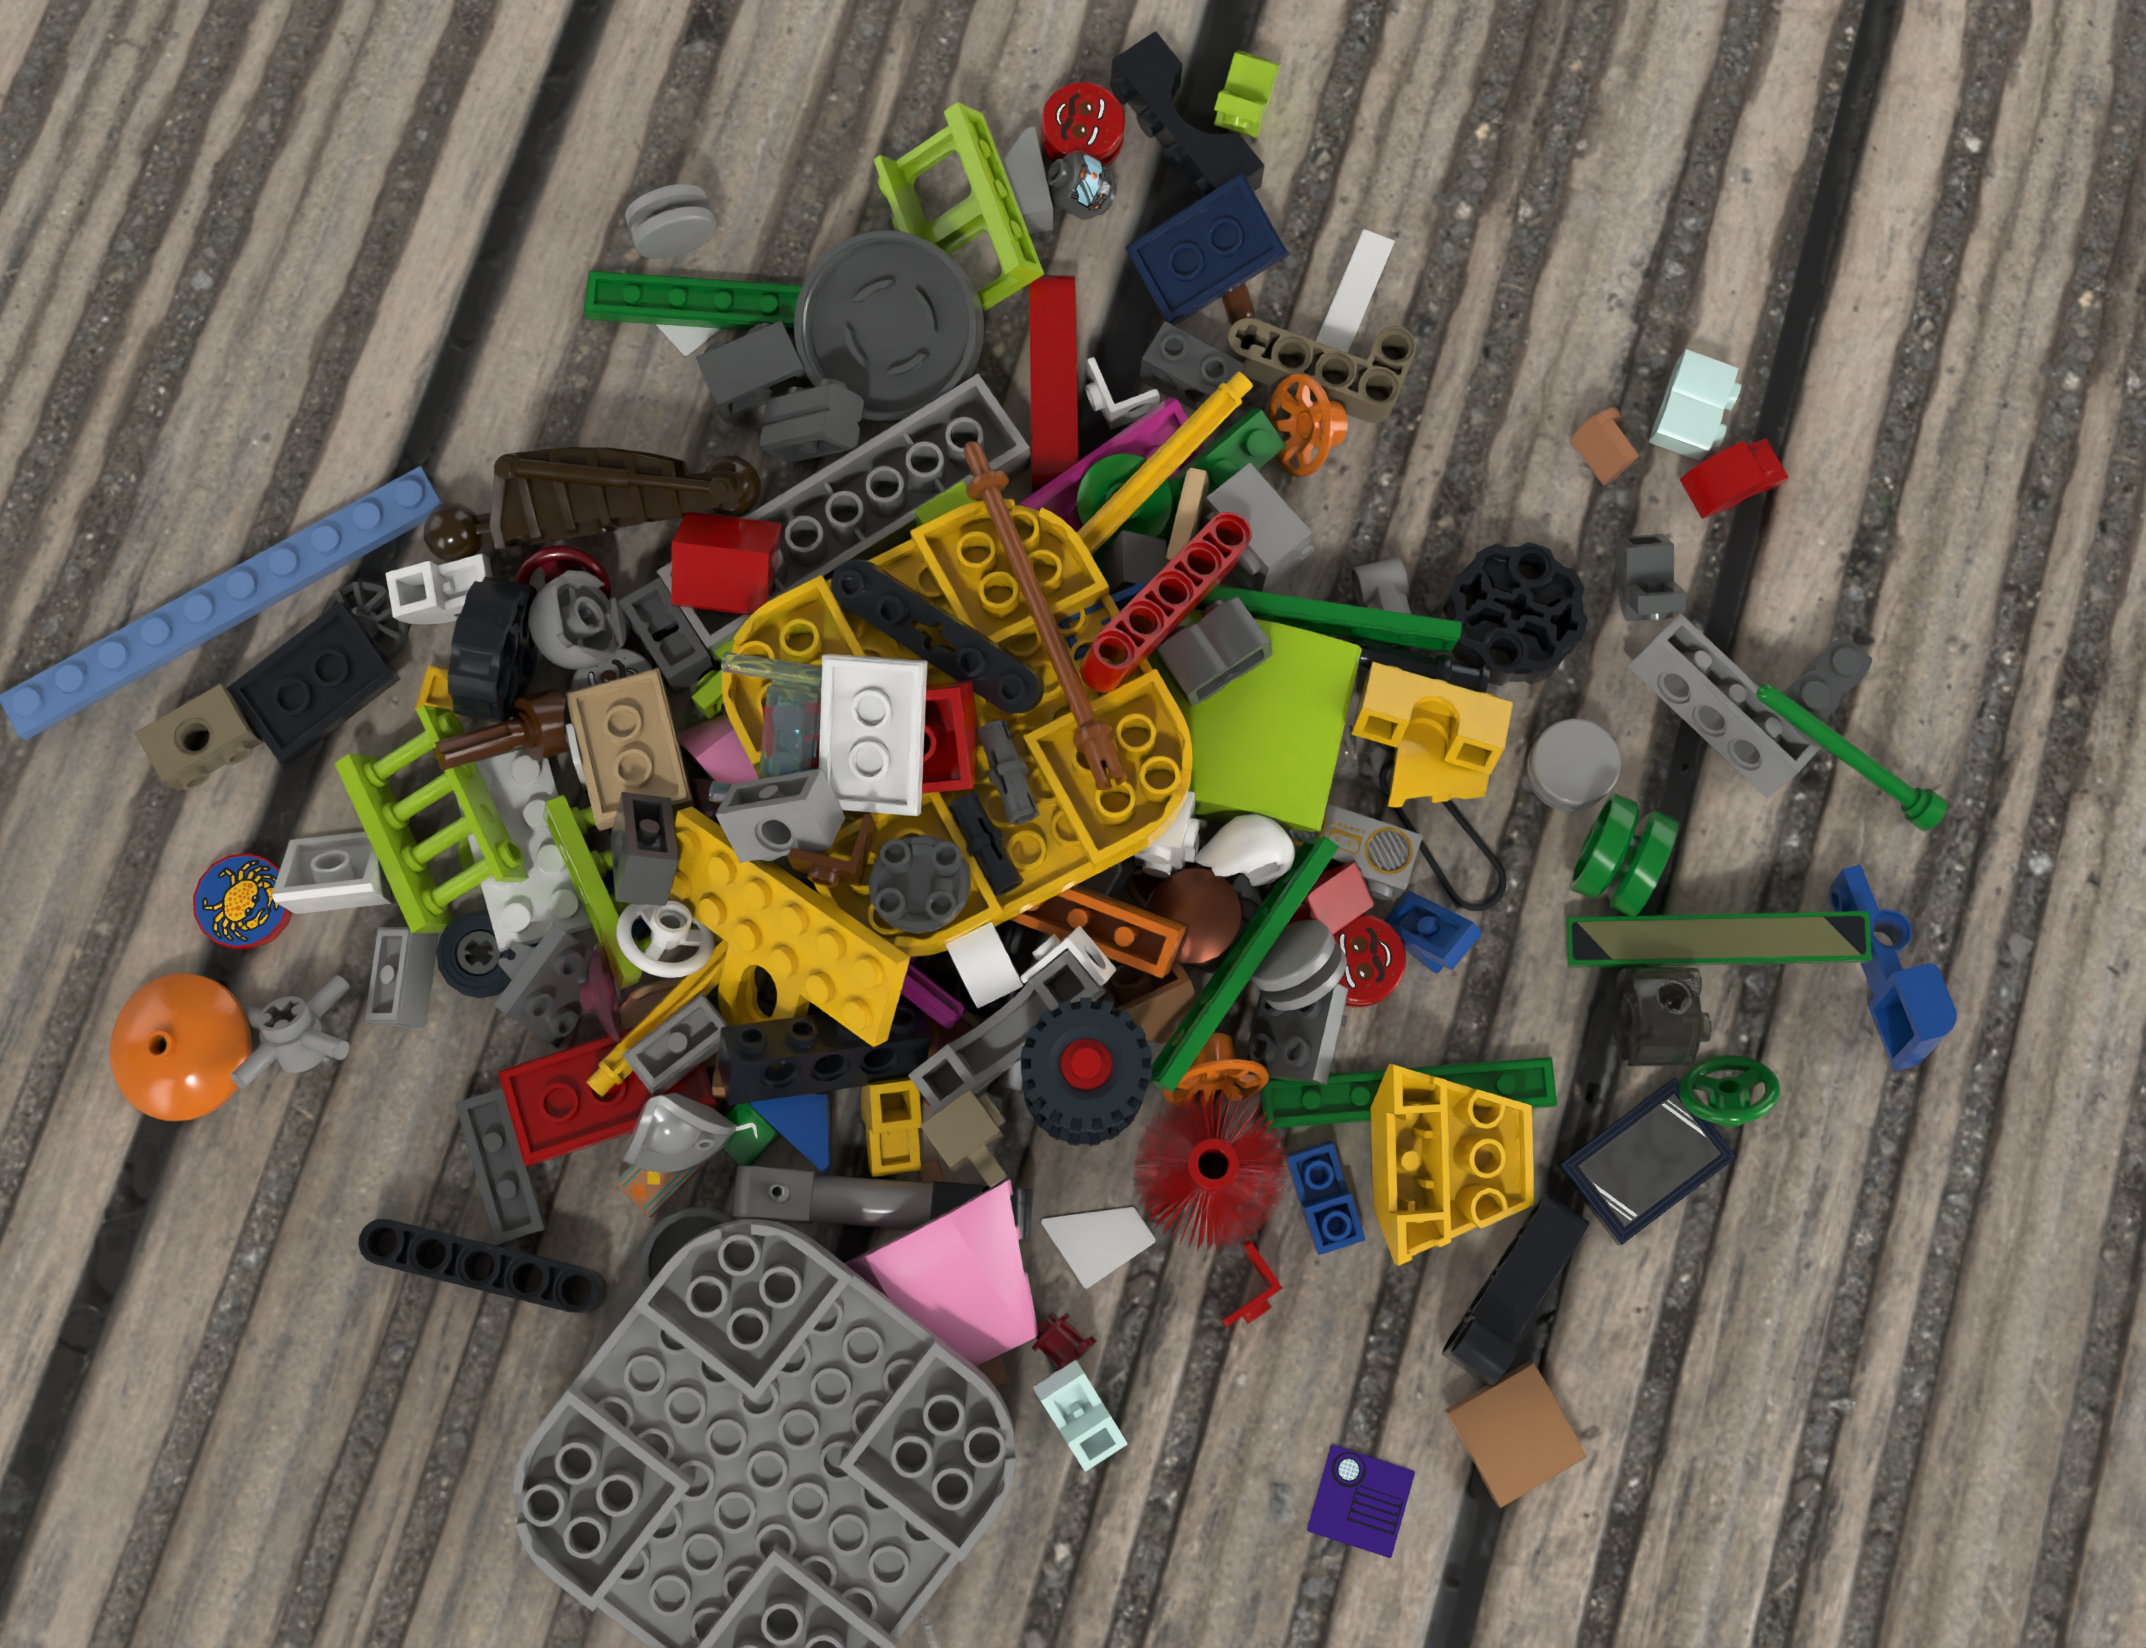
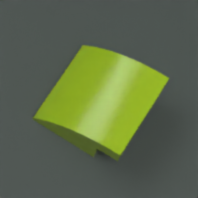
(1273, 733)

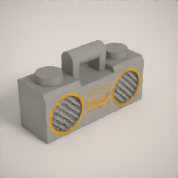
(1380, 849)

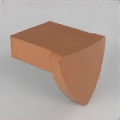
(1604, 445)

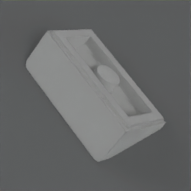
(401, 978)
(677, 1046)

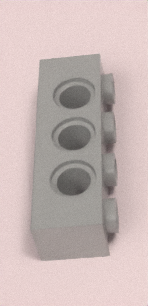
(1723, 706)

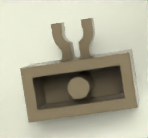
(966, 1132)

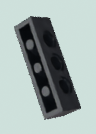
(815, 1055)

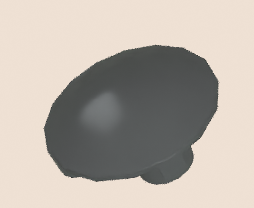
(919, 883)

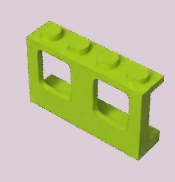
(988, 207)

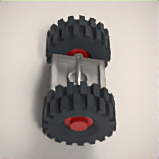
(1085, 1071)

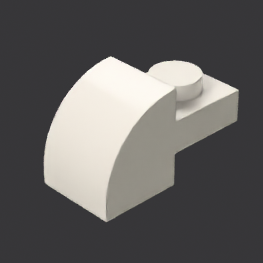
(434, 592)
(984, 965)

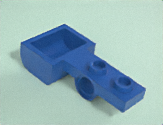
(1909, 1003)

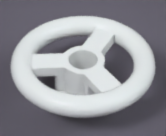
(669, 929)

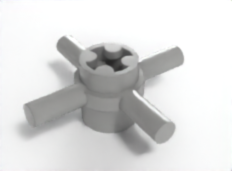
(292, 1034)

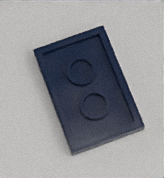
(1207, 250)

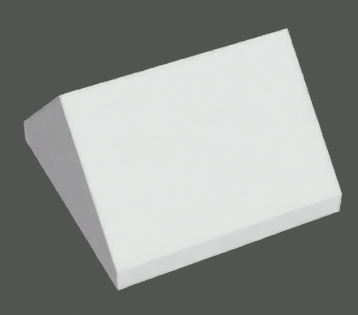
(331, 875)

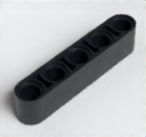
(460, 1259)

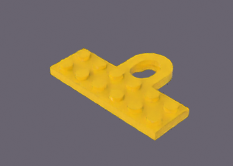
(789, 931)

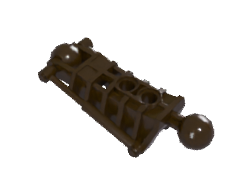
(584, 493)

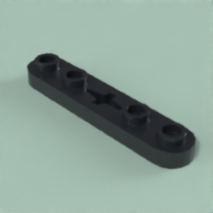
(898, 608)

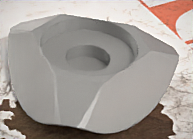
(676, 1134)

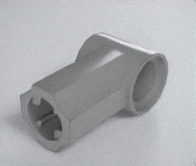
(1382, 587)

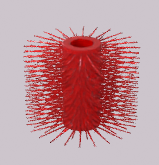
(1207, 1147)

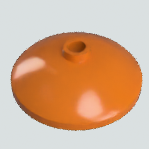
(204, 1039)

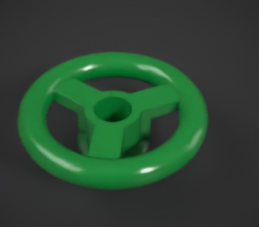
(1729, 1095)

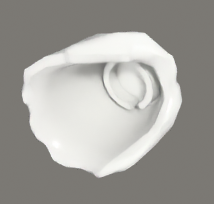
(1251, 847)

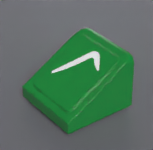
(751, 1136)

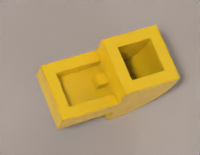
(892, 1123)

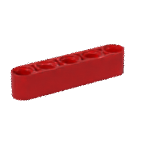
(1053, 377)
(1211, 555)

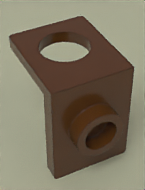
(830, 870)

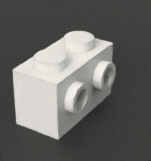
(1175, 846)

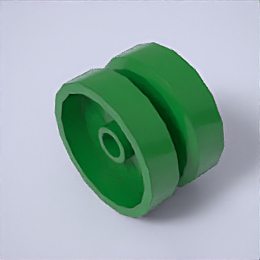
(1624, 854)

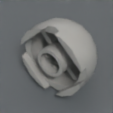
(576, 621)

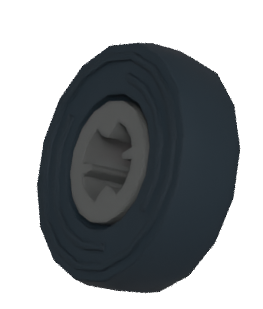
(455, 954)

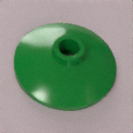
(1106, 479)

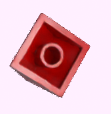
(724, 563)

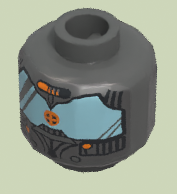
(1081, 185)

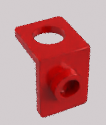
(1259, 1304)

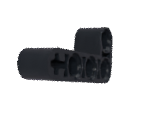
(1514, 1289)

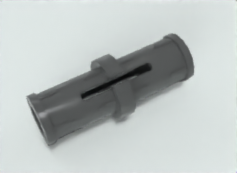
(1008, 772)

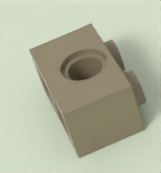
(172, 739)

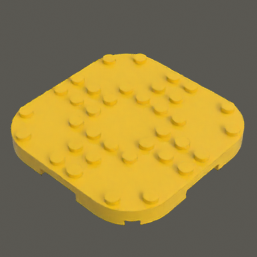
(1079, 828)

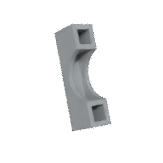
(998, 1041)

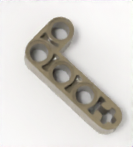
(1319, 359)

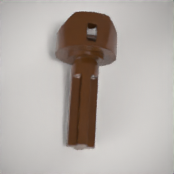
(534, 727)

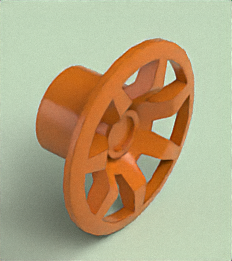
(1311, 424)
(1218, 1070)

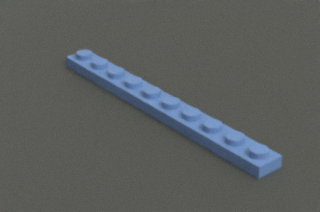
(220, 604)

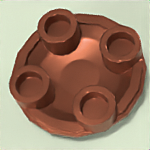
(1206, 907)

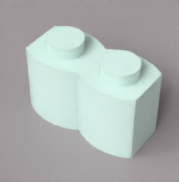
(1695, 406)

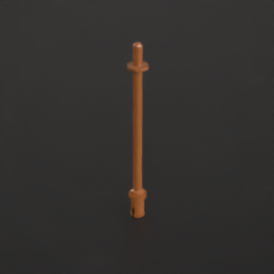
(1092, 735)

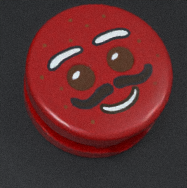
(1084, 120)
(1373, 960)

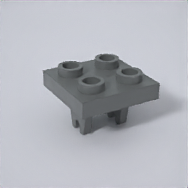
(545, 984)
(1299, 1041)

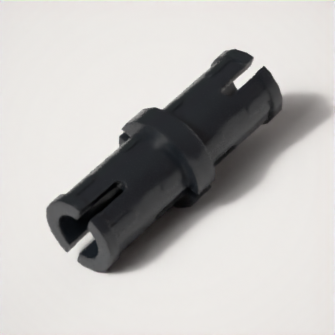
(985, 844)

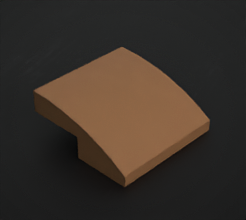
(1515, 1433)

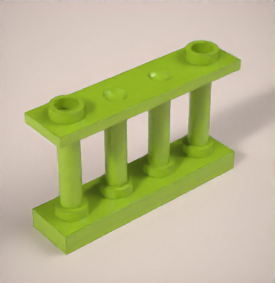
(393, 842)
(586, 873)

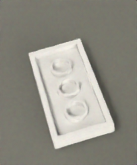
(548, 896)

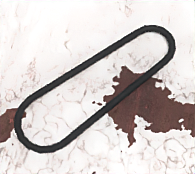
(1502, 876)

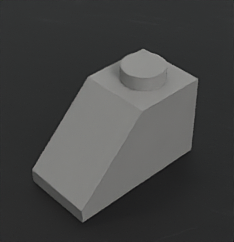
(1029, 182)

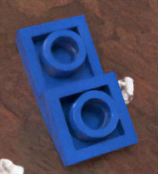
(1324, 1197)

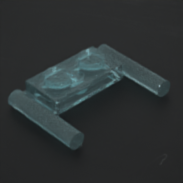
(790, 715)

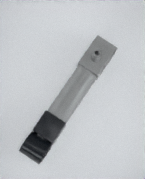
(856, 1201)

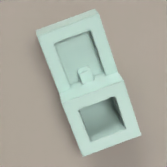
(1080, 1415)

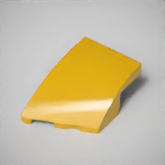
(1422, 772)

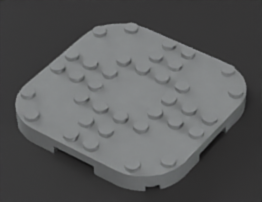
(764, 1456)

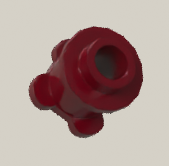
(1061, 1341)

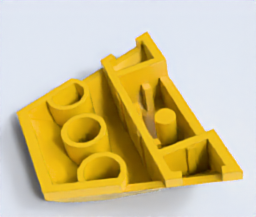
(1445, 1160)

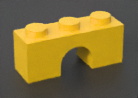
(1470, 721)

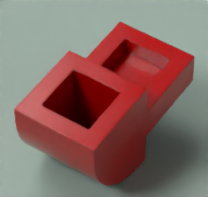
(1732, 477)

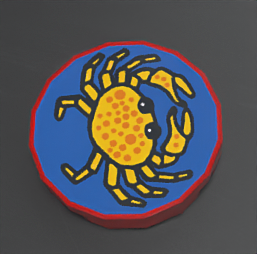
(237, 902)

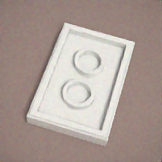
(873, 732)

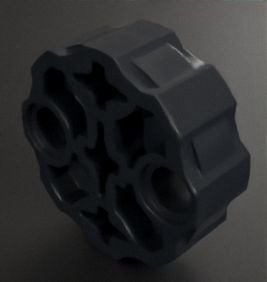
(1530, 640)
(492, 650)

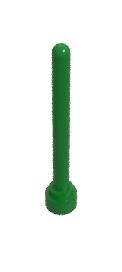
(1921, 806)

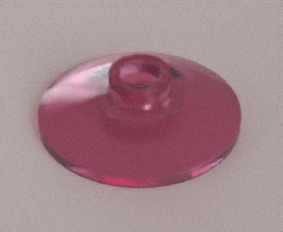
(600, 993)

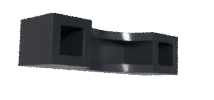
(1148, 80)

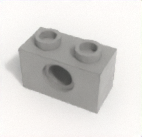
(780, 813)

